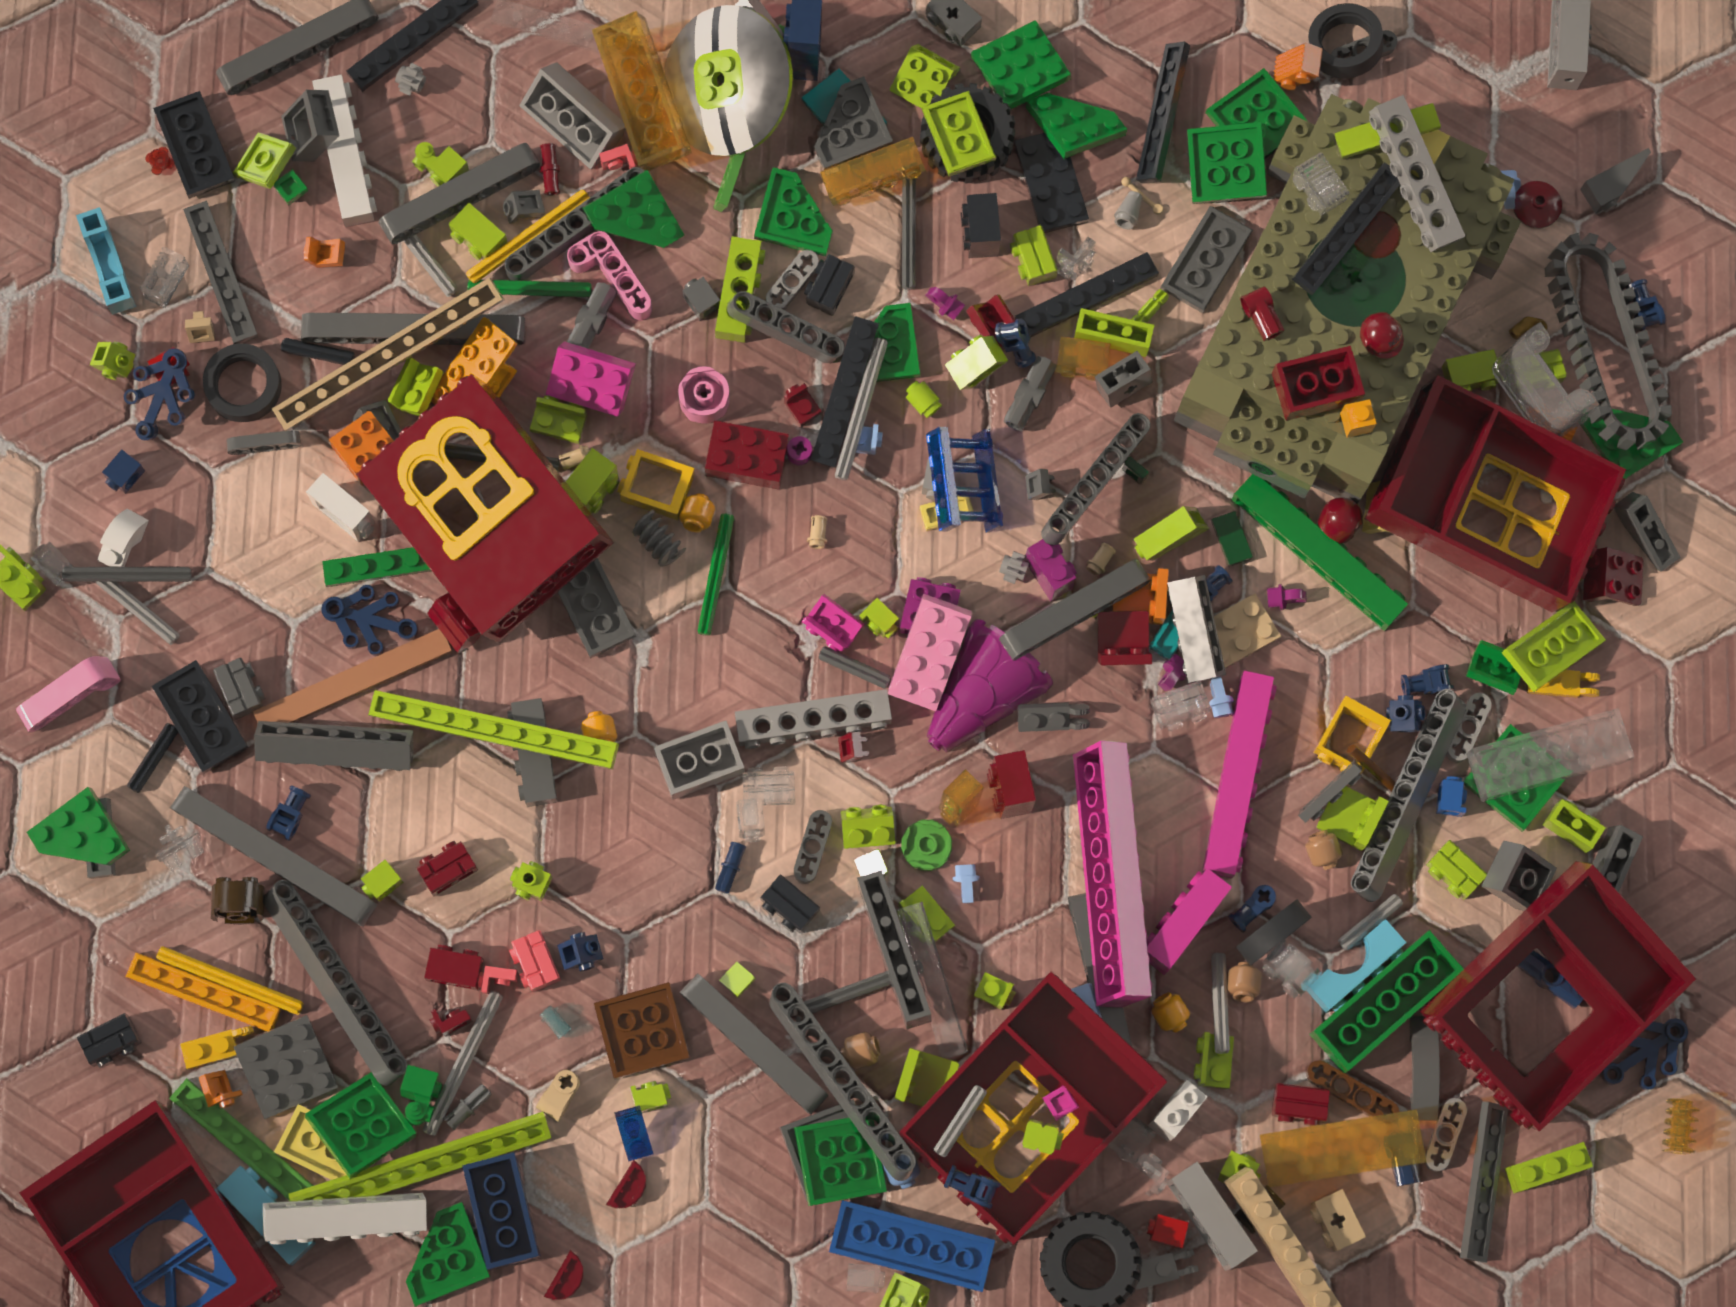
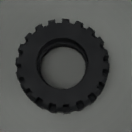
(991, 113)
(1086, 1226)

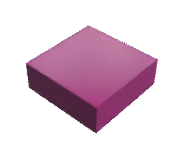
(1060, 1102)

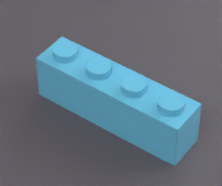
(248, 1198)

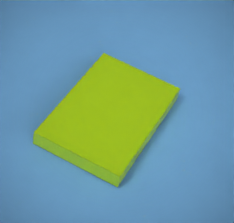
(958, 133)

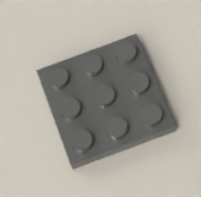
(285, 1066)

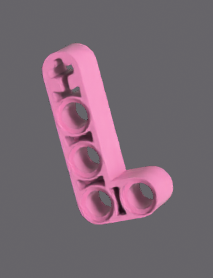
(615, 277)
(86, 677)

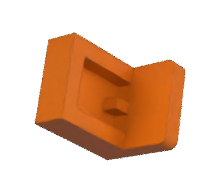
(324, 252)
(218, 1089)

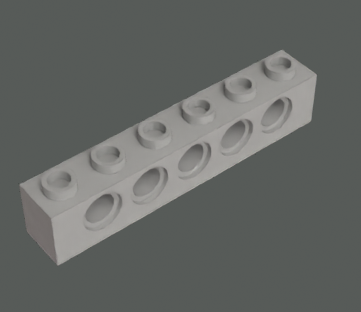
(1419, 159)
(875, 701)

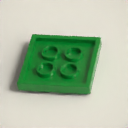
(1021, 65)
(1257, 101)
(1227, 163)
(1522, 806)
(360, 1125)
(837, 1162)

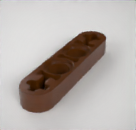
(1353, 1090)

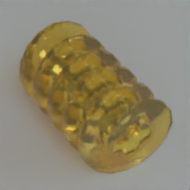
(1680, 1126)

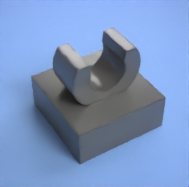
(1038, 484)

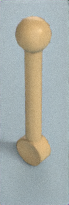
(1157, 208)

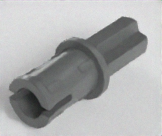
(467, 1107)

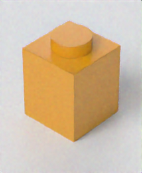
(1358, 418)

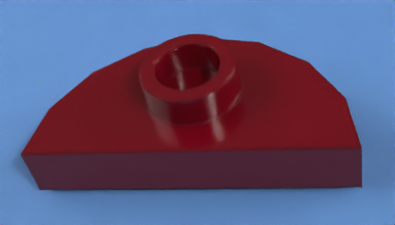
(629, 1188)
(567, 1279)

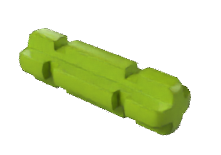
(1151, 306)

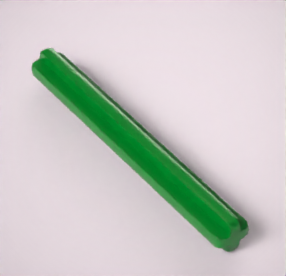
(540, 288)
(715, 574)

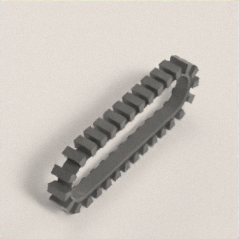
(1620, 297)

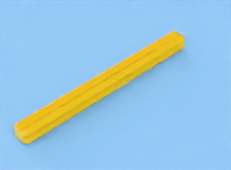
(499, 256)
(230, 980)

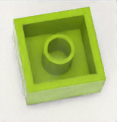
(593, 480)

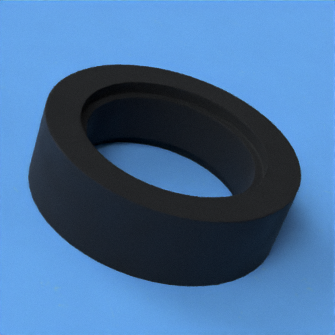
(1348, 14)
(233, 354)
(1273, 932)

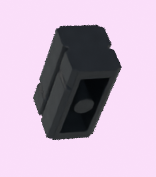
(829, 284)
(789, 904)
(109, 1040)

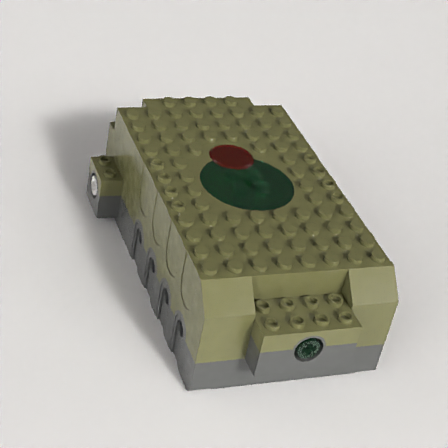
(1383, 271)

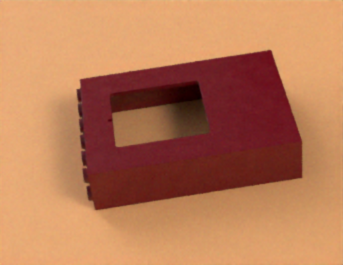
(1602, 954)

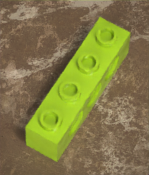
(740, 251)

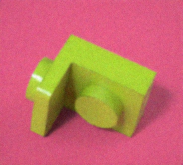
(995, 991)

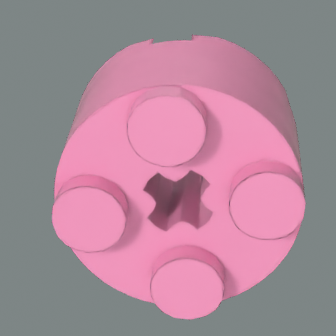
(717, 391)

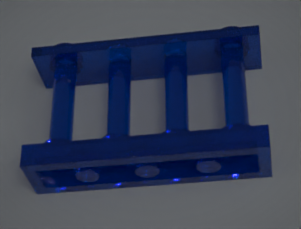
(944, 483)

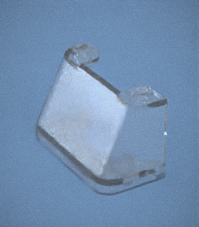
(1536, 389)

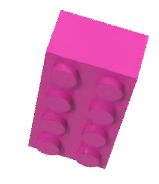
(1189, 916)

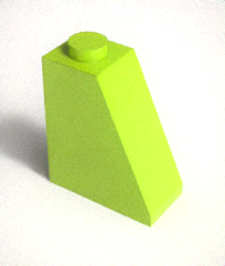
(1170, 533)

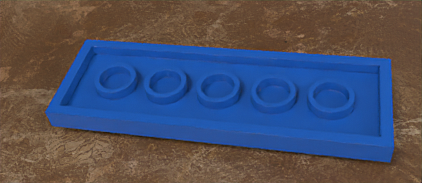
(912, 1246)

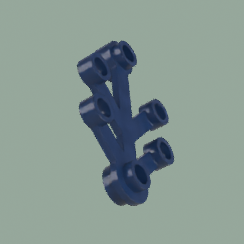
(162, 391)
(366, 617)
(1649, 1049)

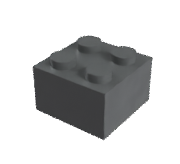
(1518, 875)

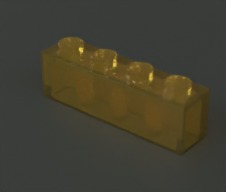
(873, 171)
(960, 798)

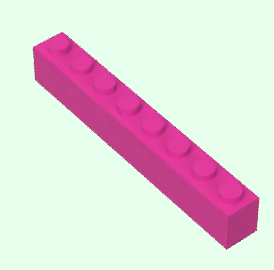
(1238, 774)

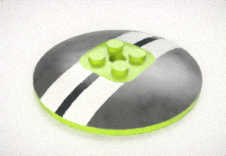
(755, 85)

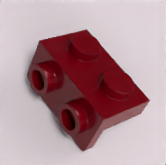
(988, 314)

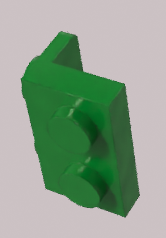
(1492, 668)

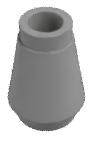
(1128, 212)

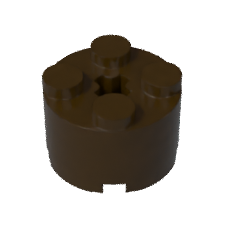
(237, 900)

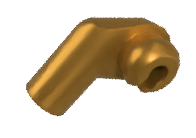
(1524, 325)

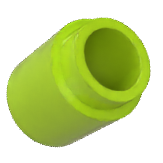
(923, 399)

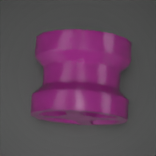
(799, 456)

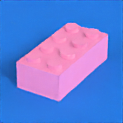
(929, 652)

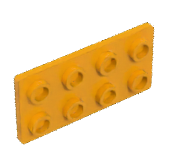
(483, 357)

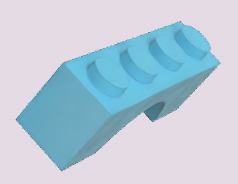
(106, 260)
(1379, 945)

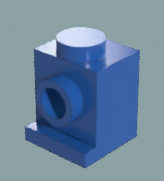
(1451, 797)

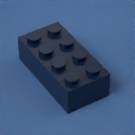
(804, 37)
(501, 1211)

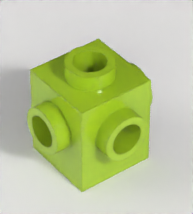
(113, 360)
(537, 887)
(1235, 1163)

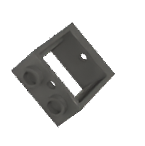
(318, 109)

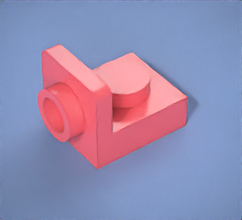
(616, 157)
(500, 975)

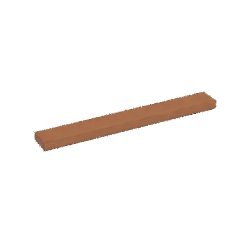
(356, 679)

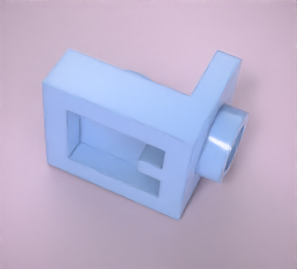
(869, 440)

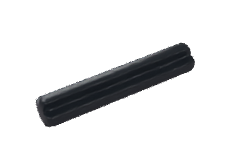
(316, 351)
(152, 758)

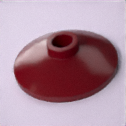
(1530, 212)

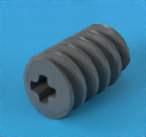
(657, 539)

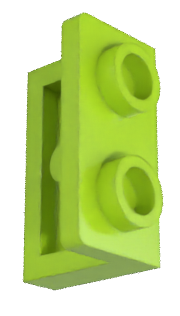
(868, 826)

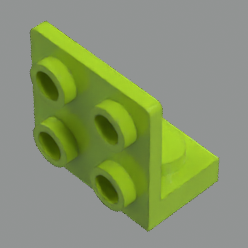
(923, 76)
(19, 581)
(1352, 817)
(923, 1076)

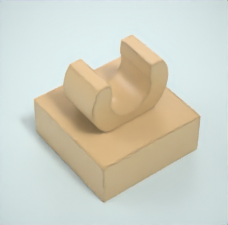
(199, 328)

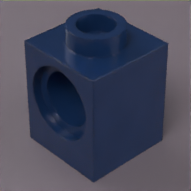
(122, 472)

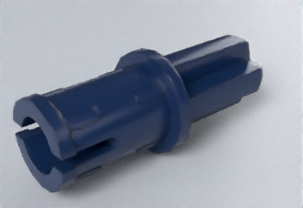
(730, 867)

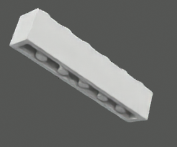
(345, 156)
(344, 1217)

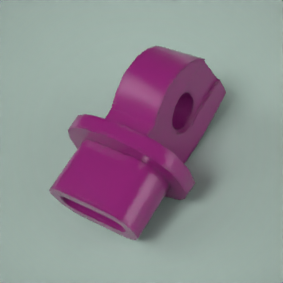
(948, 305)
(1280, 597)
(1173, 673)

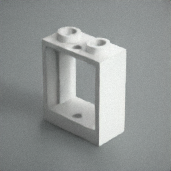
(341, 508)
(1177, 1111)

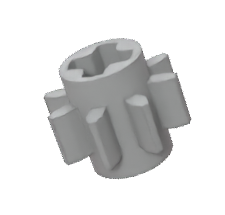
(410, 79)
(1013, 567)

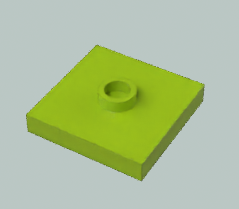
(264, 160)

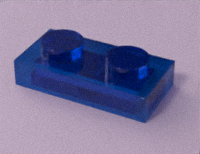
(633, 1133)

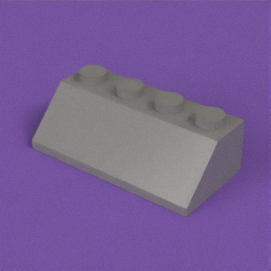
(572, 114)

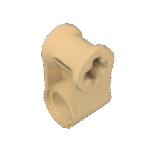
(556, 1099)

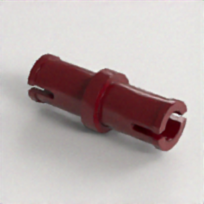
(550, 169)

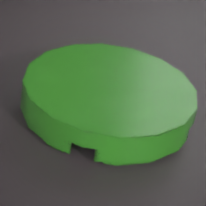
(926, 845)

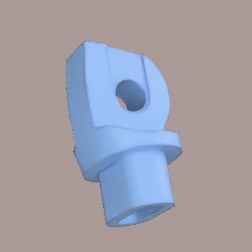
(1510, 201)
(1221, 702)
(966, 875)

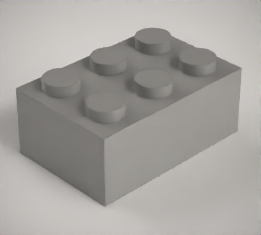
(699, 760)

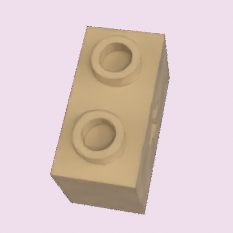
(1349, 1227)

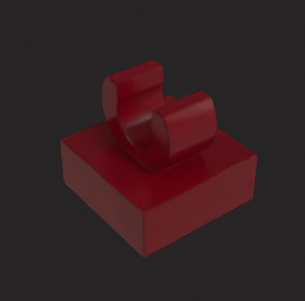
(851, 747)

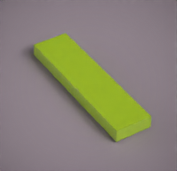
(1365, 138)

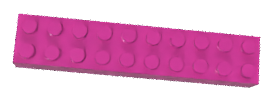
(1112, 875)

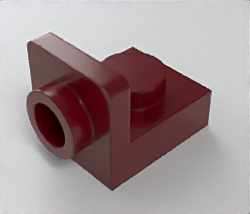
(801, 404)
(454, 1021)

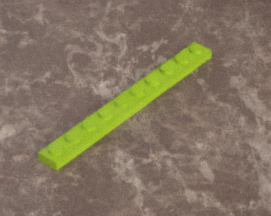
(494, 729)
(432, 1161)

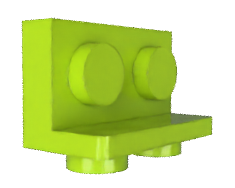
(415, 387)
(558, 419)
(937, 918)
(1213, 1068)
(905, 1293)

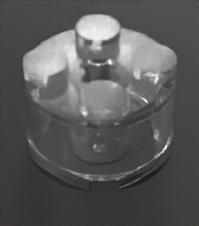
(1290, 968)

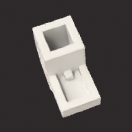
(120, 536)

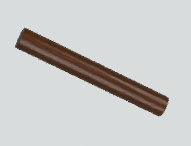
(1368, 764)

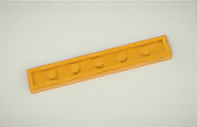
(203, 992)

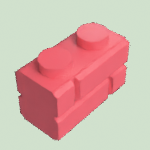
(535, 961)

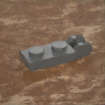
(1051, 717)

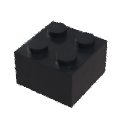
(981, 225)

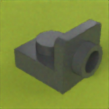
(523, 205)

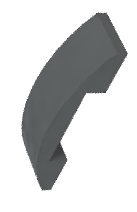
(1424, 1070)

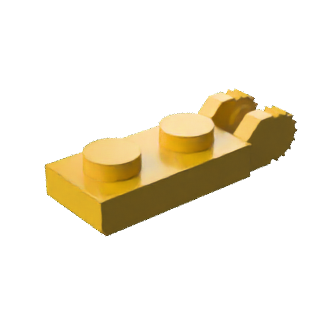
(1568, 685)
(212, 1047)

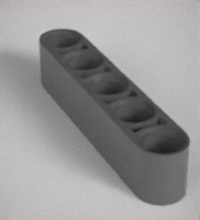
(797, 326)

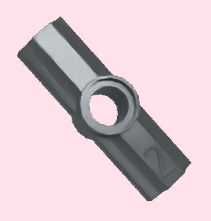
(593, 315)
(1029, 393)

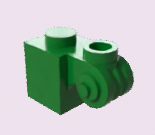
(421, 1087)

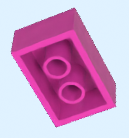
(590, 378)

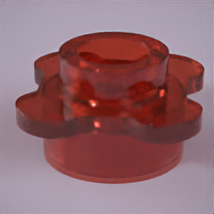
(155, 155)

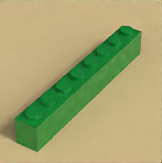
(1320, 552)

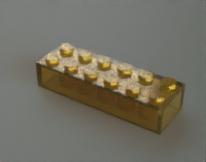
(641, 91)
(1343, 1148)

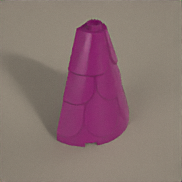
(983, 688)

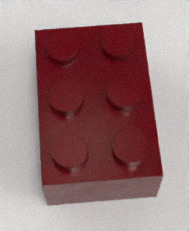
(1318, 383)
(746, 455)
(1012, 785)

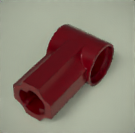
(1260, 306)

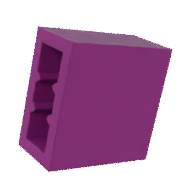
(1050, 569)
(918, 587)

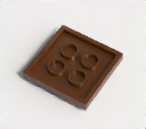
(641, 1030)

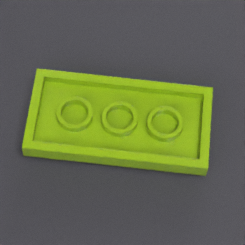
(1553, 646)

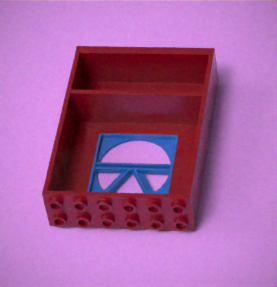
(124, 1184)

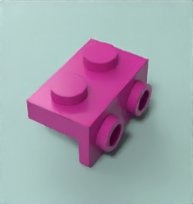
(833, 624)

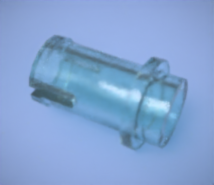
(555, 1021)

